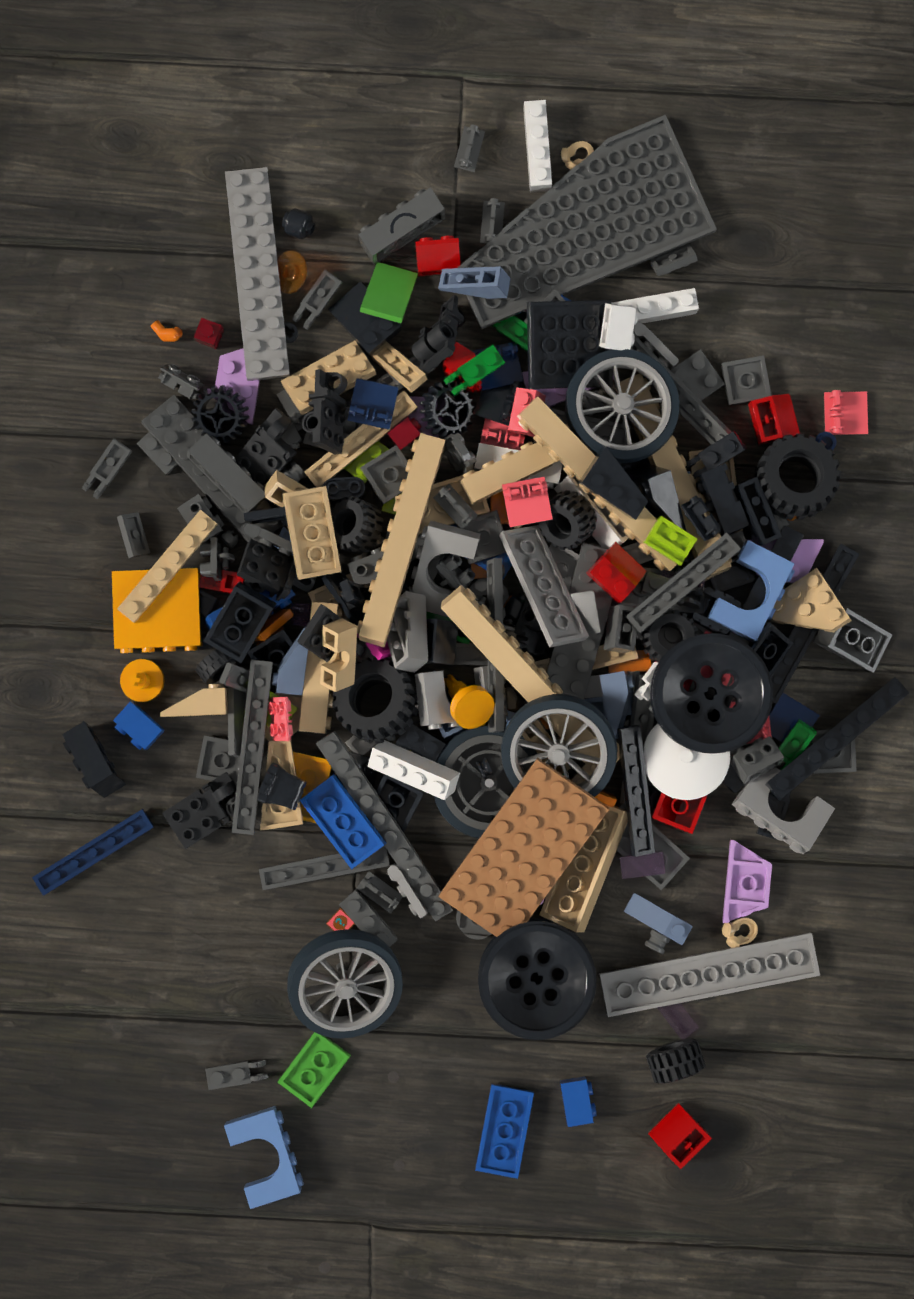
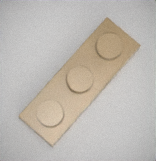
(399, 367)

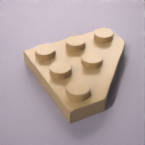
(811, 605)

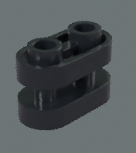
(344, 487)

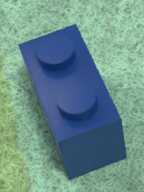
(138, 726)
(577, 1101)

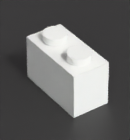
(618, 327)

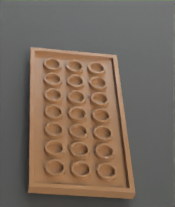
(524, 850)

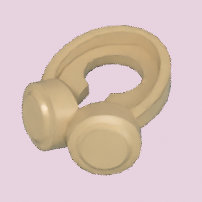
(567, 153)
(730, 928)

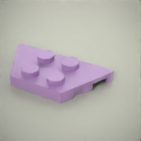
(233, 374)
(803, 557)
(746, 883)

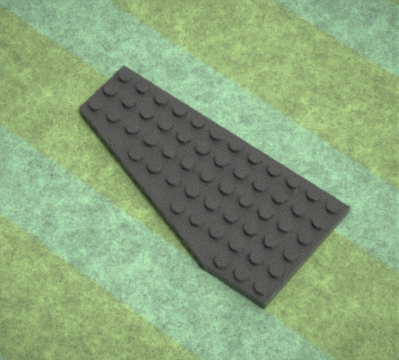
(599, 219)

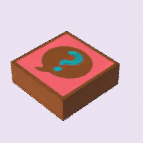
(340, 921)

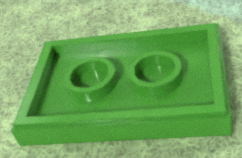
(389, 292)
(314, 1069)

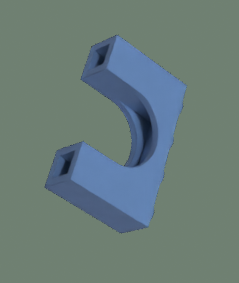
(774, 572)
(267, 1126)

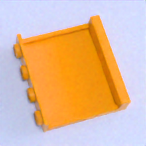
(167, 622)

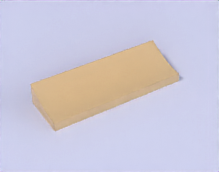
(578, 888)

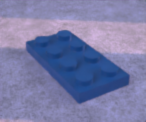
(342, 821)
(504, 1131)

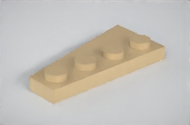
(272, 814)

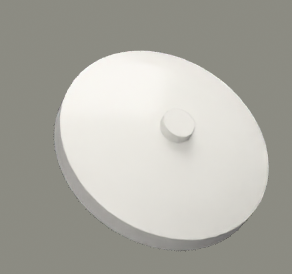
(682, 771)

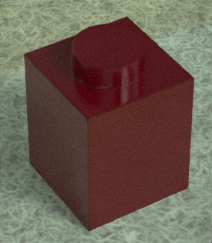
(209, 333)
(405, 432)

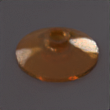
(291, 271)

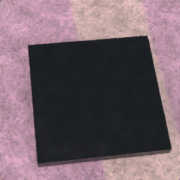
(562, 340)

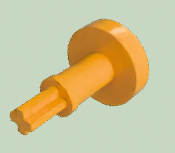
(142, 680)
(470, 704)

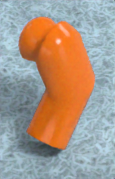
(166, 334)

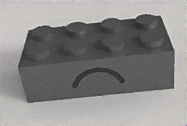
(401, 225)

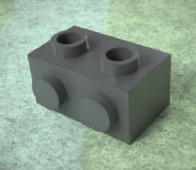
(193, 506)
(363, 568)
(620, 633)
(756, 759)

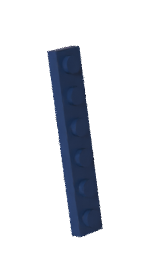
(93, 852)

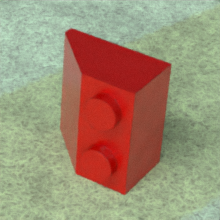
(616, 572)
(679, 813)

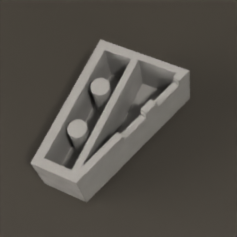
(409, 633)

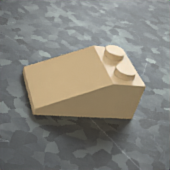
(204, 702)

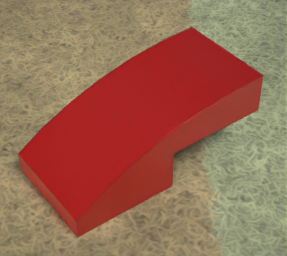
(228, 582)

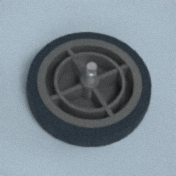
(476, 799)

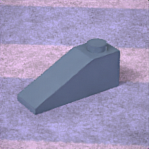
(477, 281)
(291, 670)
(617, 695)
(658, 918)

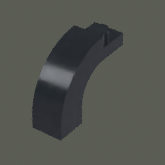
(356, 594)

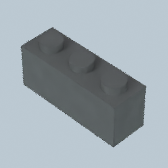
(367, 918)

